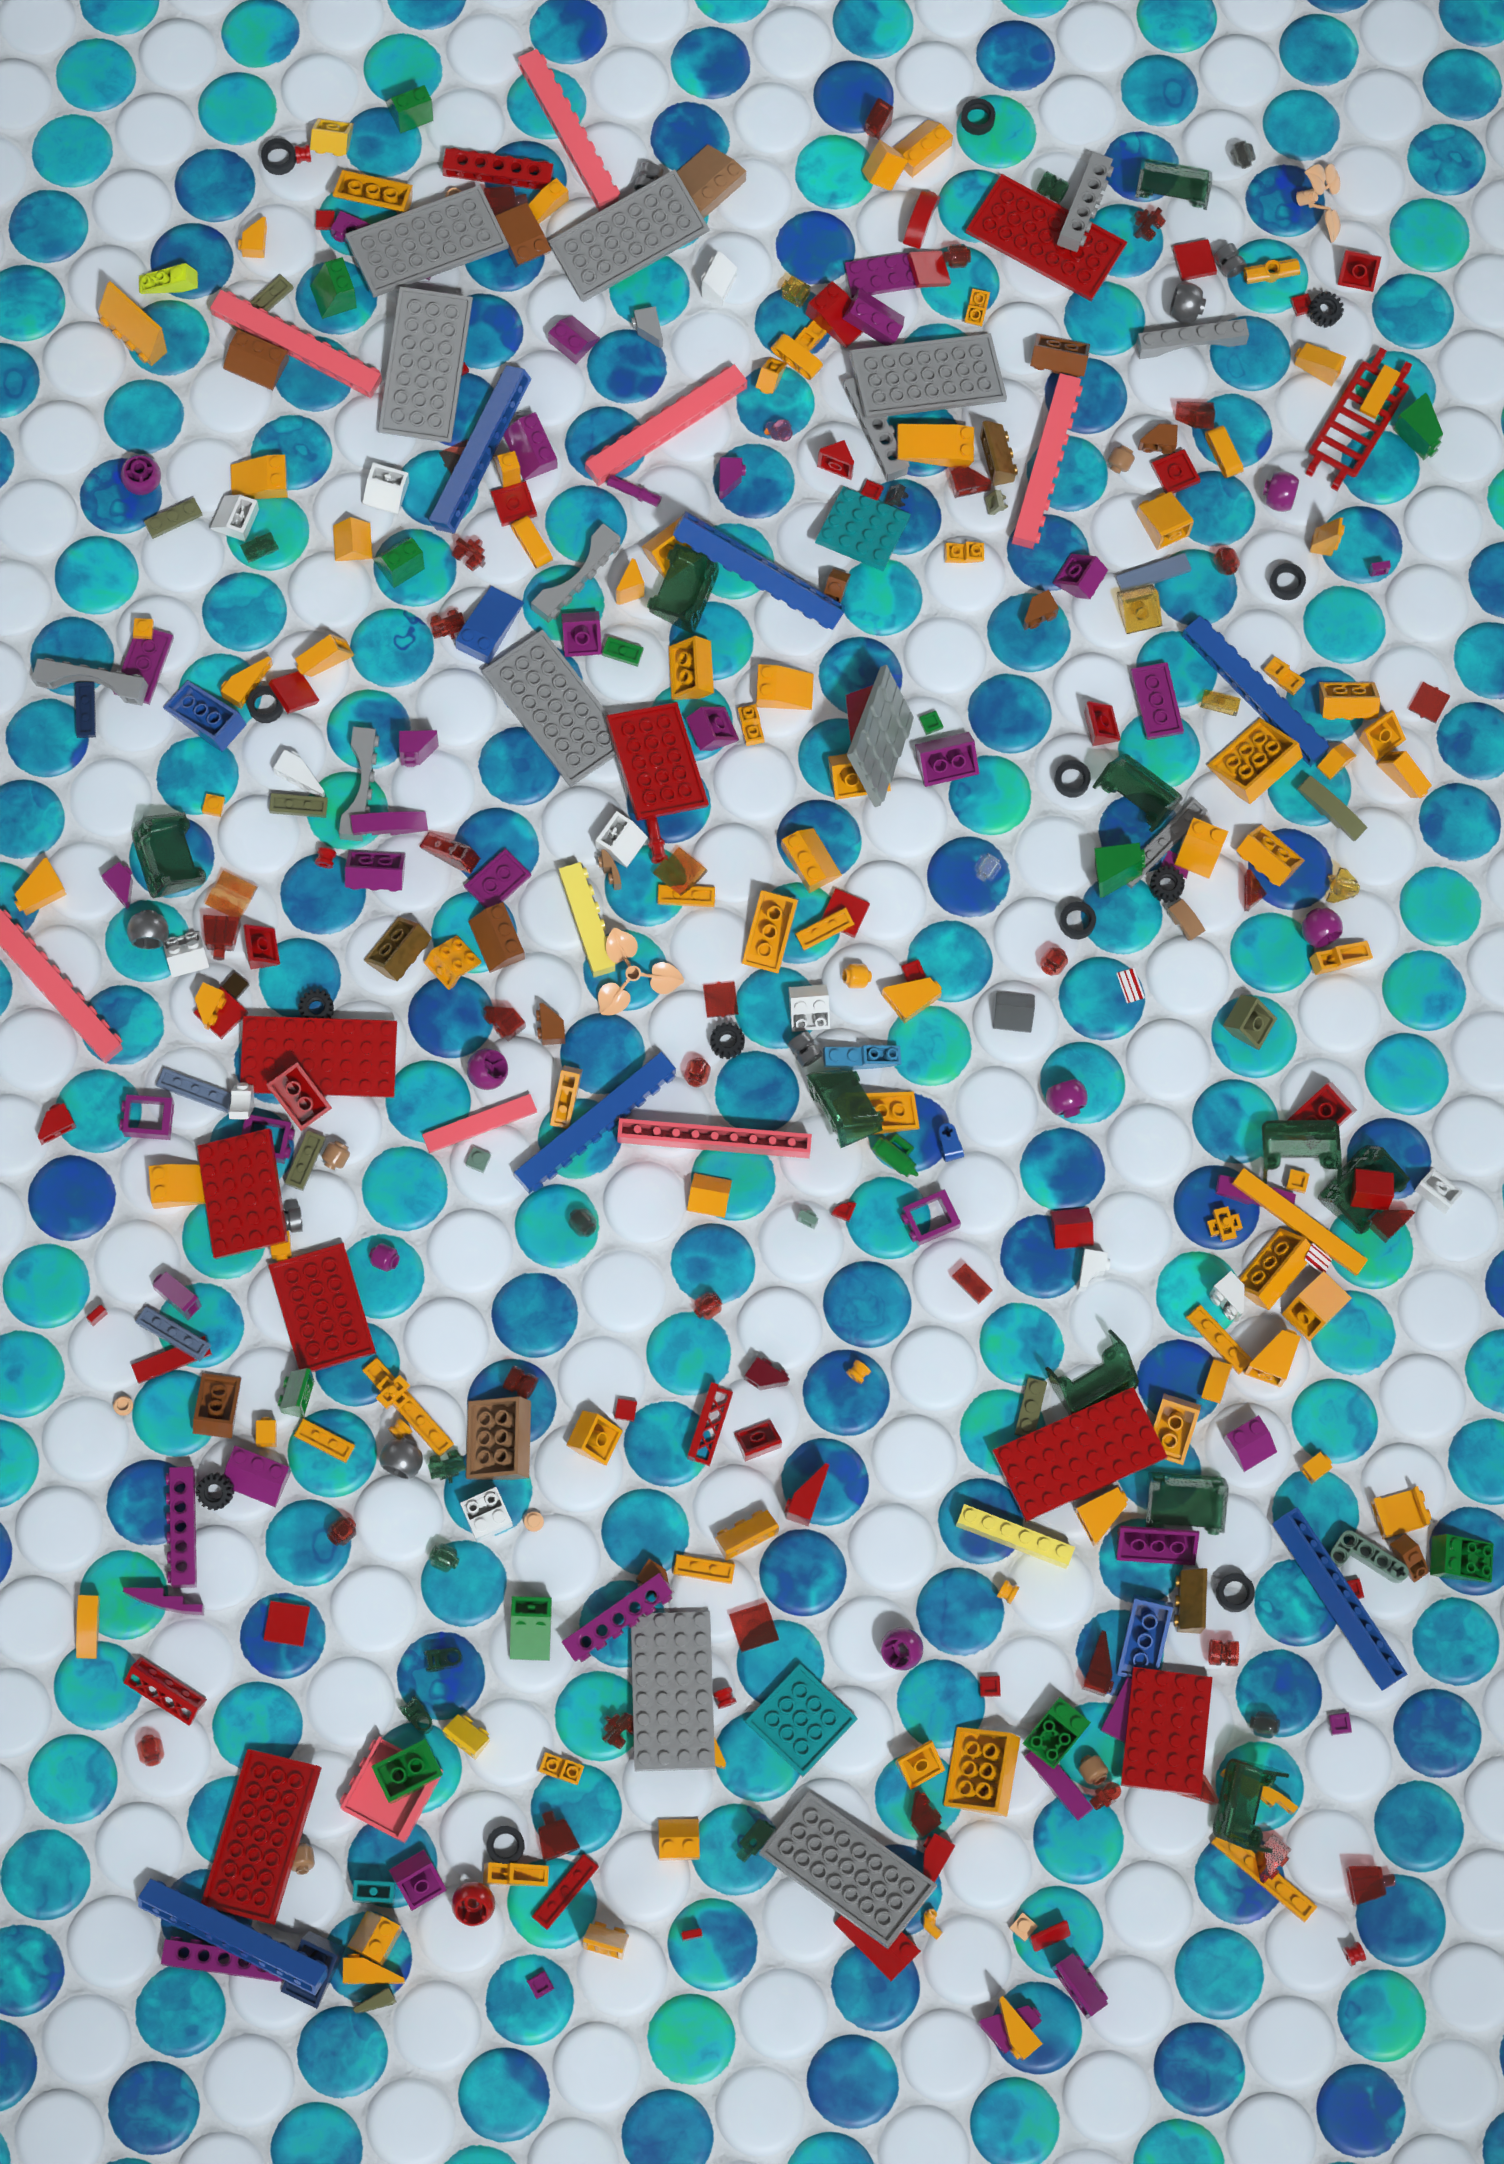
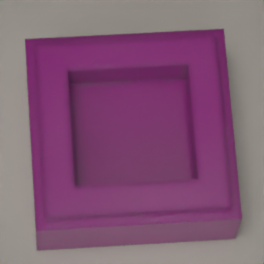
(1379, 568)
(1340, 1724)
(540, 1985)

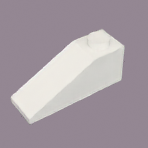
(294, 770)

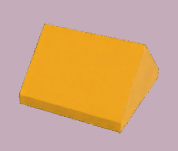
(884, 166)
(352, 540)
(631, 585)
(1382, 735)
(709, 1195)
(920, 1764)

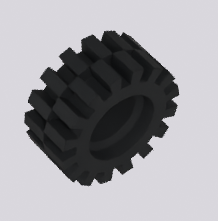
(1319, 316)
(1167, 894)
(314, 996)
(727, 1051)
(224, 1484)

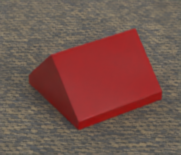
(1359, 270)
(836, 459)
(1101, 723)
(261, 946)
(1372, 1189)
(1072, 1228)
(758, 1440)

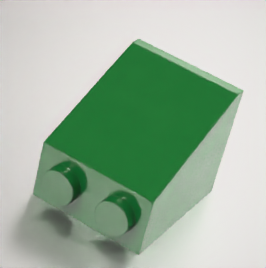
(411, 109)
(333, 289)
(1420, 427)
(401, 561)
(1118, 866)

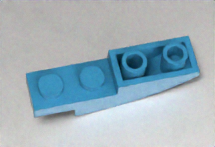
(861, 1057)

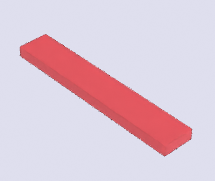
(479, 1123)

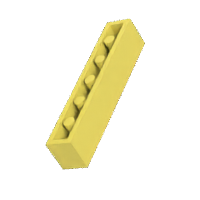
(586, 918)
(1015, 1536)

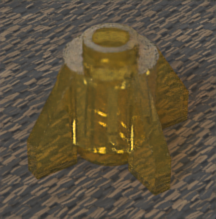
(1343, 886)

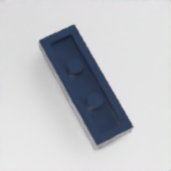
(85, 710)

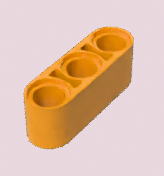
(796, 356)
(1224, 451)
(531, 542)

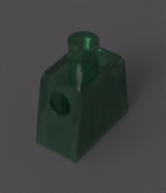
(762, 1832)

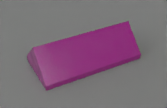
(1157, 1545)

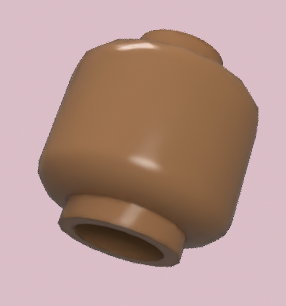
(1121, 459)
(335, 1155)
(1093, 1769)
(304, 1859)

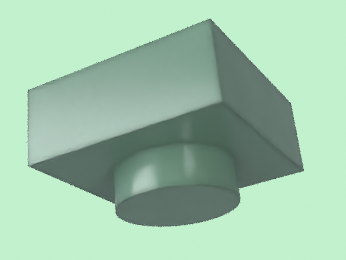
(478, 1160)
(808, 1218)

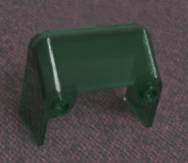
(1174, 181)
(1140, 788)
(1301, 1140)
(1099, 1384)
(1240, 1803)

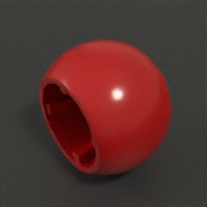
(473, 1911)

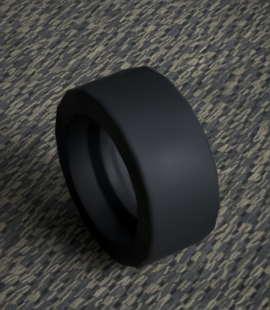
(983, 105)
(280, 169)
(1287, 568)
(263, 718)
(1074, 792)
(1079, 906)
(1239, 1578)
(505, 1830)

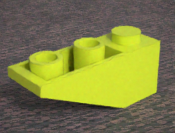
(169, 280)

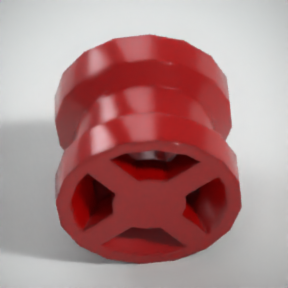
(302, 153)
(325, 857)
(724, 1698)
(1354, 1953)

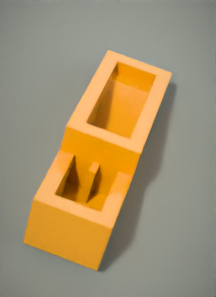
(1340, 957)
(87, 1626)
(515, 1874)

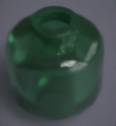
(443, 1557)

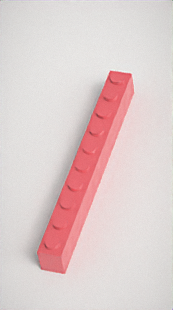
(568, 130)
(299, 345)
(666, 424)
(1046, 461)
(57, 990)
(714, 1138)

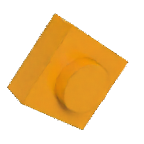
(143, 628)
(213, 805)
(1297, 1181)

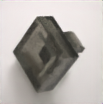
(895, 494)

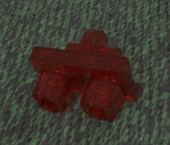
(1153, 218)
(472, 550)
(447, 625)
(618, 1726)
(1106, 1795)

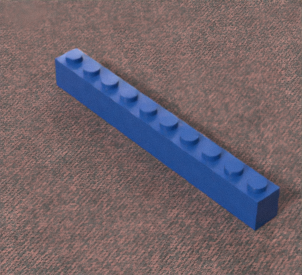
(480, 449)
(758, 570)
(1254, 689)
(595, 1122)
(1339, 1599)
(233, 1936)

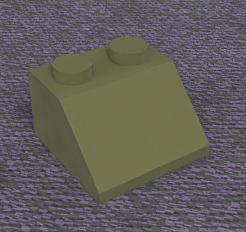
(1250, 1021)

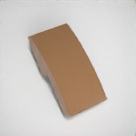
(610, 867)
(1186, 918)

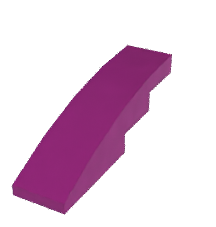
(389, 822)
(1226, 1189)
(156, 1598)
(1061, 1786)

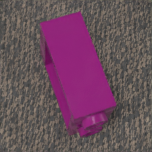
(164, 1133)
(288, 1134)
(948, 1209)

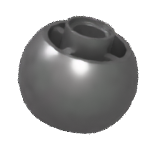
(1187, 302)
(147, 930)
(401, 1458)

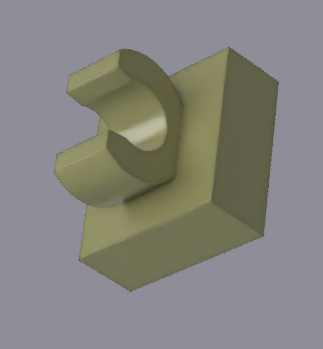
(995, 502)

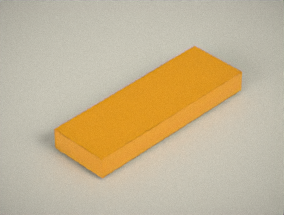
(1379, 391)
(695, 896)
(824, 929)
(324, 1441)
(704, 1569)

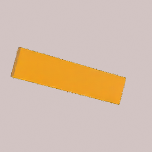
(1219, 1339)

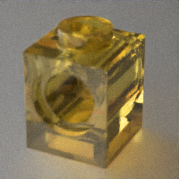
(795, 291)

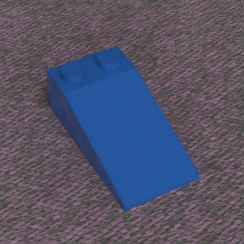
(488, 625)
(205, 715)
(1145, 1634)

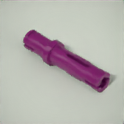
(635, 491)

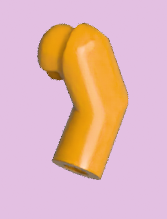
(929, 1923)

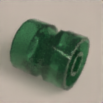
(1053, 187)

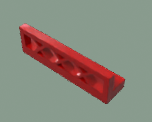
(704, 1418)
(166, 1687)

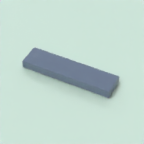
(1154, 572)
(194, 1090)
(173, 1333)

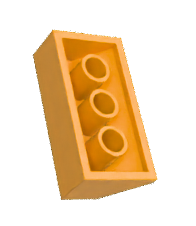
(374, 191)
(1275, 1268)

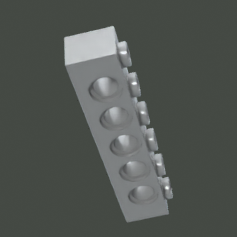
(1084, 203)
(890, 468)

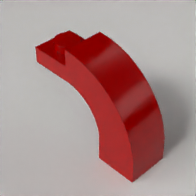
(920, 219)

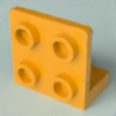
(451, 961)

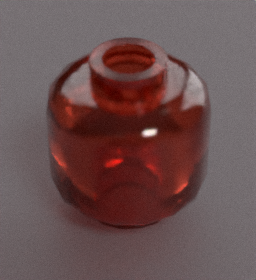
(957, 256)
(1226, 561)
(1054, 961)
(697, 1072)
(708, 1305)
(341, 1531)
(150, 1750)

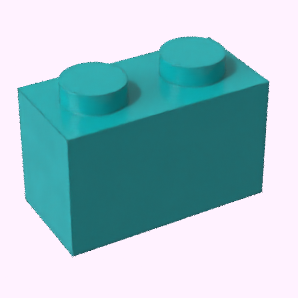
(374, 1892)

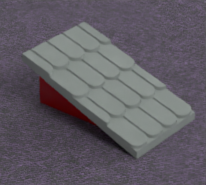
(878, 732)

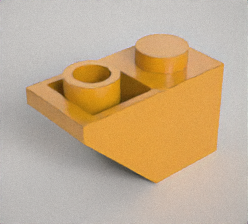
(208, 1003)

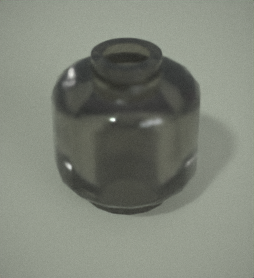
(1242, 154)
(582, 1222)
(1265, 1724)

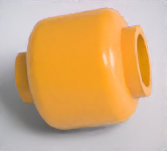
(856, 976)

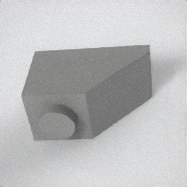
(648, 325)

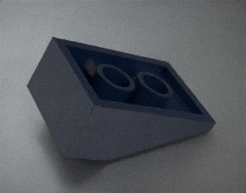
(316, 1949)

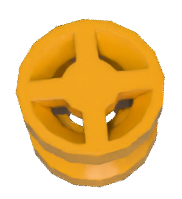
(858, 1371)
(400, 1429)
(1008, 1591)

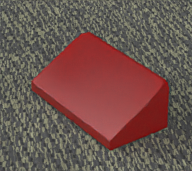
(1050, 1936)

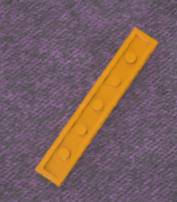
(412, 1412)
(1278, 1887)

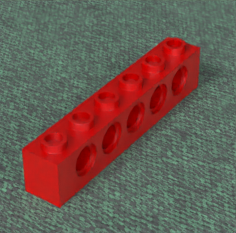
(489, 174)

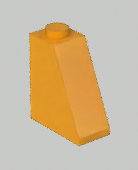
(1320, 363)
(508, 468)
(323, 655)
(1405, 773)
(39, 889)
(911, 997)
(1101, 1513)

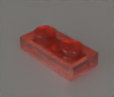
(971, 1283)

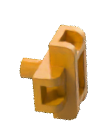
(1224, 1222)
(392, 1392)

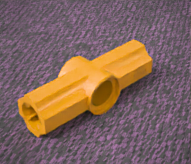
(1282, 269)

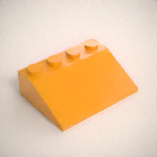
(131, 325)
(1256, 760)
(982, 1771)

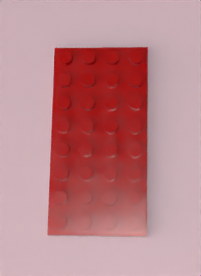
(1028, 231)
(336, 1054)
(1079, 1454)
(261, 1836)

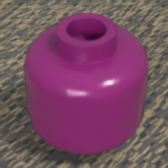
(384, 1257)

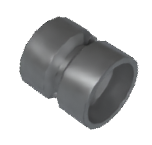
(648, 173)
(1230, 261)
(800, 1044)
(293, 1219)

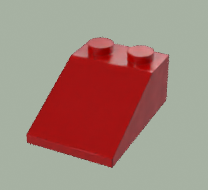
(828, 310)
(1326, 1105)
(804, 1500)

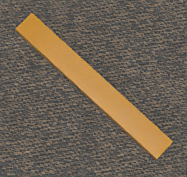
(1299, 1221)

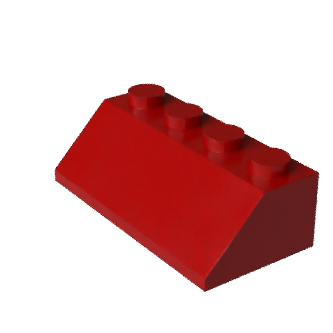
(888, 1961)

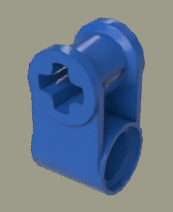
(950, 1146)

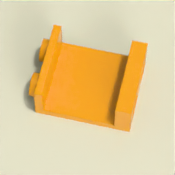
(1401, 1513)

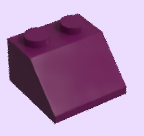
(572, 338)
(1081, 575)
(581, 634)
(712, 728)
(417, 746)
(1250, 1443)
(417, 1880)

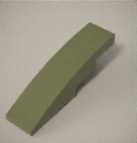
(1333, 808)

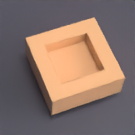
(1023, 1927)

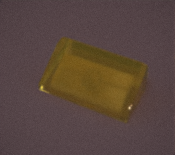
(1220, 702)

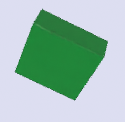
(931, 722)

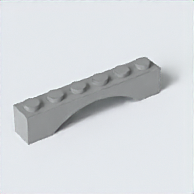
(1163, 341)
(552, 600)
(55, 674)
(363, 746)

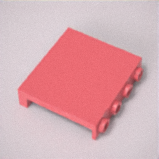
(369, 1804)

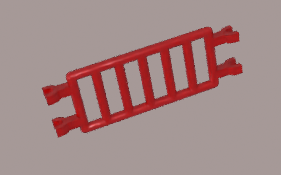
(1339, 408)

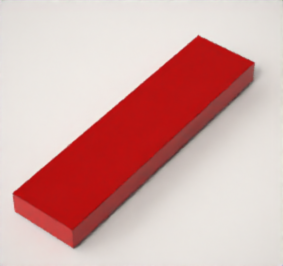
(163, 1363)
(565, 1892)

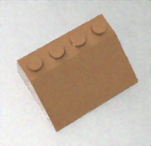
(711, 178)
(498, 1439)

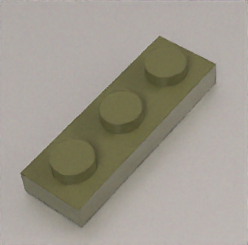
(173, 518)
(298, 805)
(305, 1160)
(1030, 1407)

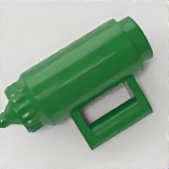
(894, 1156)

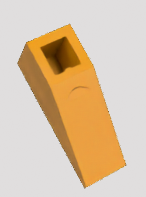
(1327, 537)

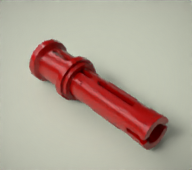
(656, 843)

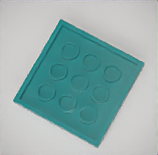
(863, 528)
(801, 1720)

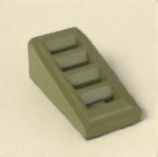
(377, 2001)

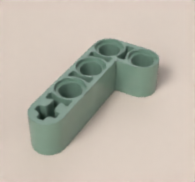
(1371, 1560)

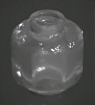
(987, 867)

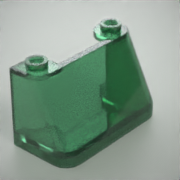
(685, 588)
(166, 855)
(844, 1105)
(1337, 1196)
(1186, 1501)

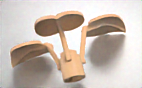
(1308, 197)
(622, 946)

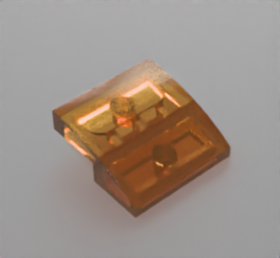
(680, 871)
(231, 895)

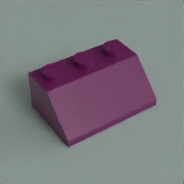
(874, 318)
(531, 446)
(947, 759)
(375, 870)
(256, 1476)
(1080, 1985)

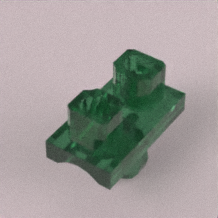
(259, 547)
(446, 1468)

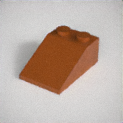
(523, 235)
(216, 1405)

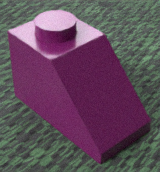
(730, 475)
(120, 882)

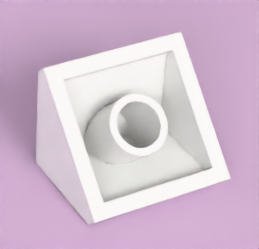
(1438, 1191)

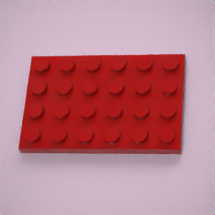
(657, 761)
(242, 1193)
(322, 1308)
(1166, 1731)

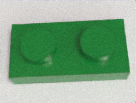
(623, 651)

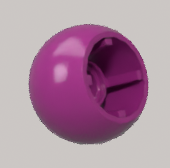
(142, 484)
(1281, 491)
(1321, 927)
(487, 1069)
(1067, 1098)
(895, 1652)

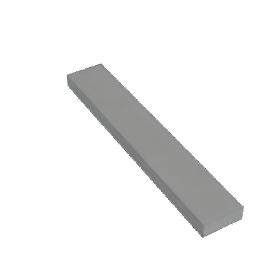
(1169, 836)

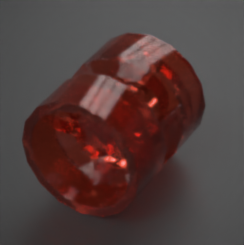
(520, 1382)
(1223, 1653)

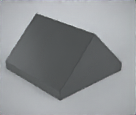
(1014, 1012)

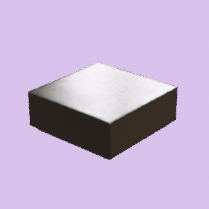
(235, 985)

